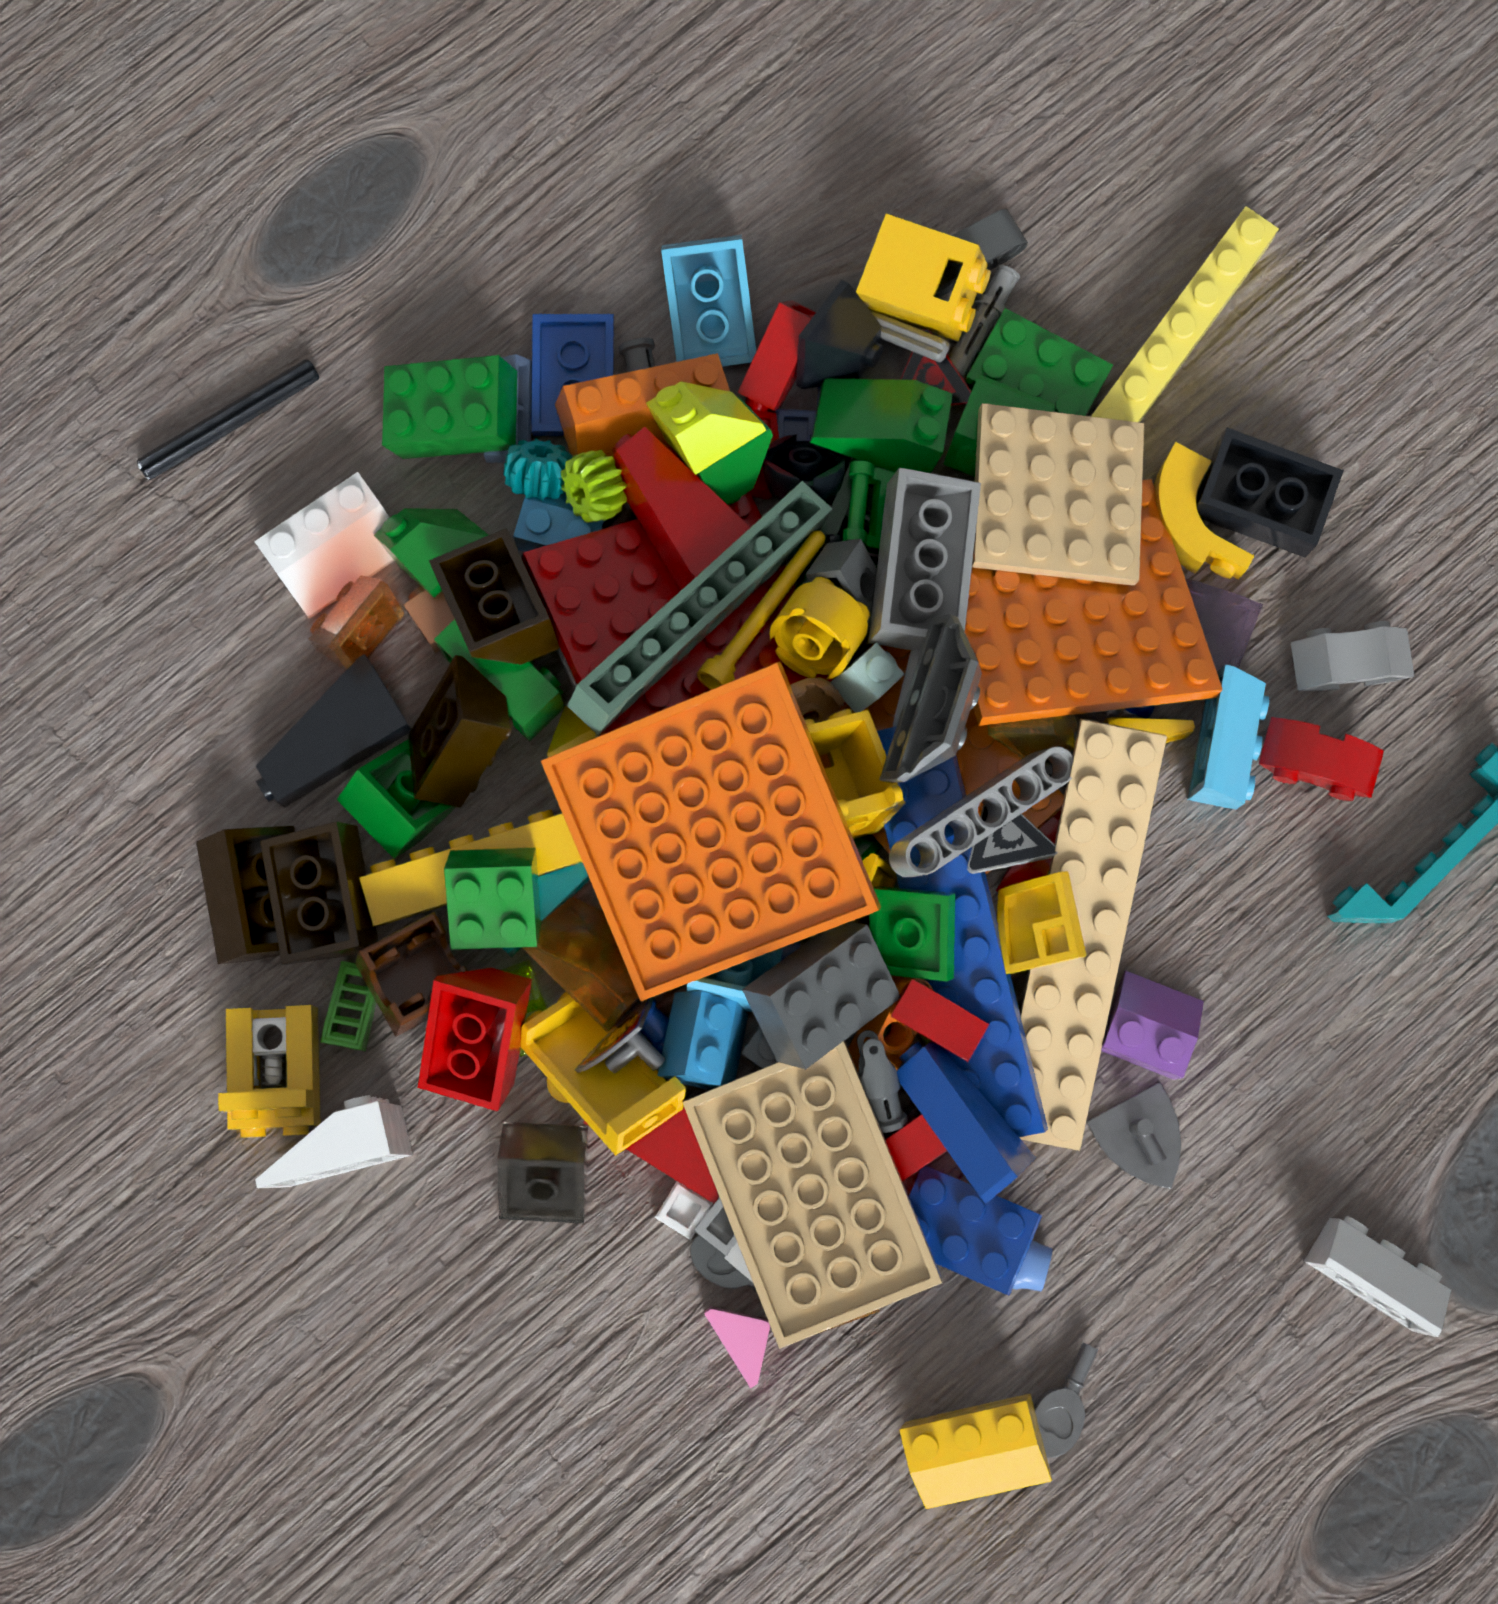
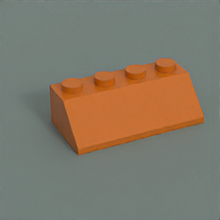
(607, 408)

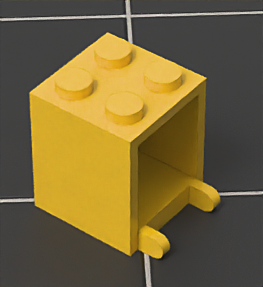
(907, 272)
(856, 768)

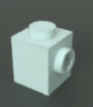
(867, 678)

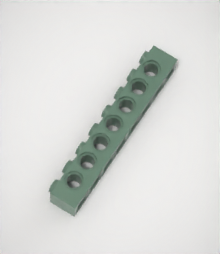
(698, 609)

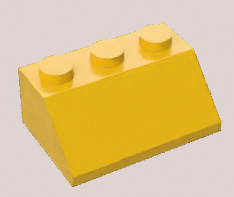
(975, 1451)

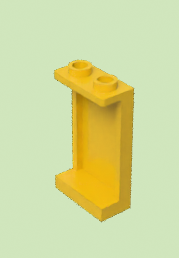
(614, 1105)

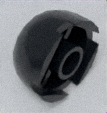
(797, 461)

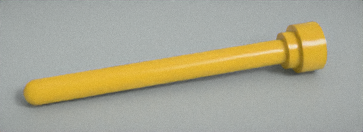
(720, 669)

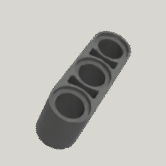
(998, 240)

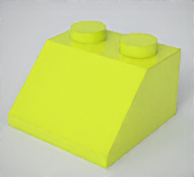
(703, 422)

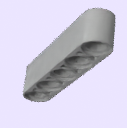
(964, 815)

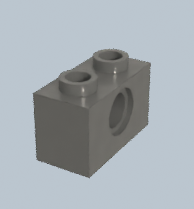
(849, 569)

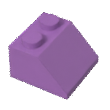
(1152, 1026)

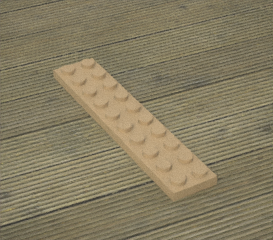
(1102, 849)

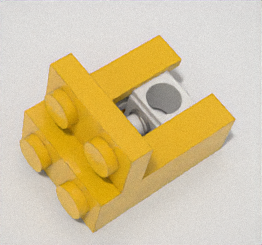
(288, 1108)

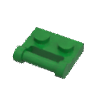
(862, 475)

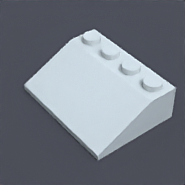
(348, 1140)

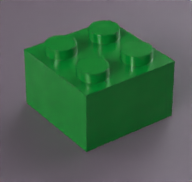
(493, 898)

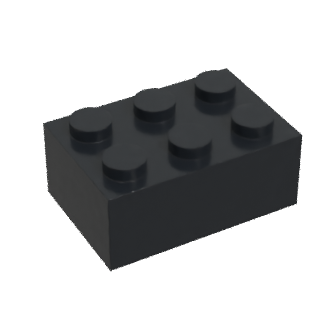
(1267, 492)

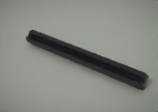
(227, 419)

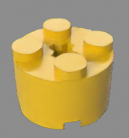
(819, 629)

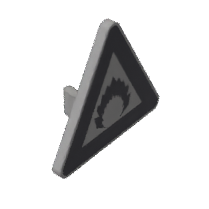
(1009, 846)

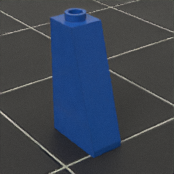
(963, 1120)

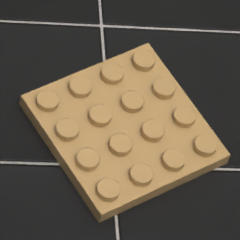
(1058, 494)

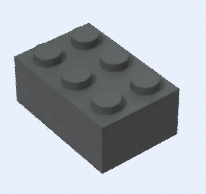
(821, 994)

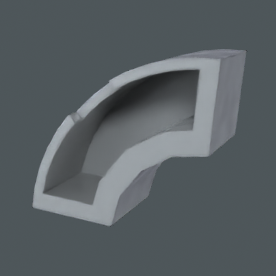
(1367, 656)

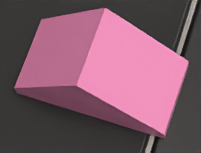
(743, 1338)

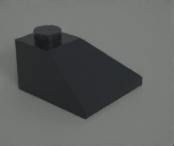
(838, 340)

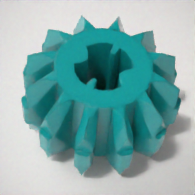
(536, 468)

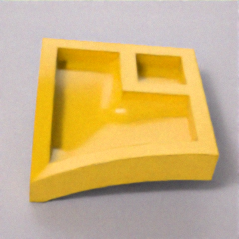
(1039, 923)

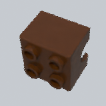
(403, 971)

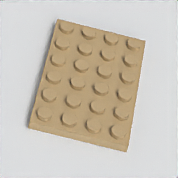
(812, 1194)

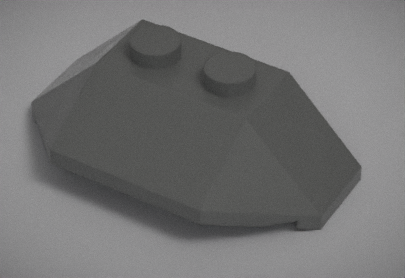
(936, 703)

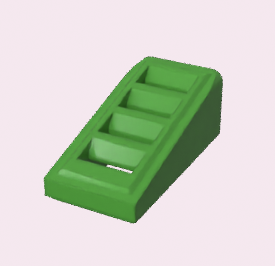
(333, 1017)

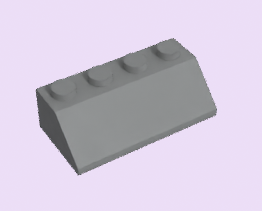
(923, 556)

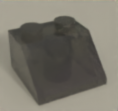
(542, 1172)

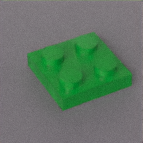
(915, 932)

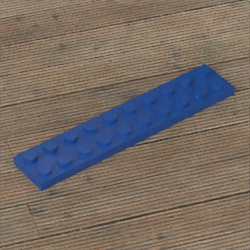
(980, 985)

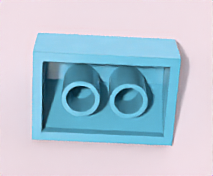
(1229, 741)

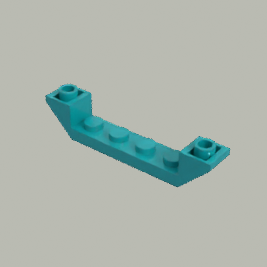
(1366, 906)

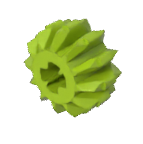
(593, 486)

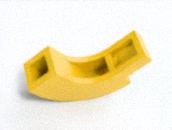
(1176, 504)

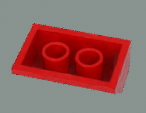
(474, 1035)

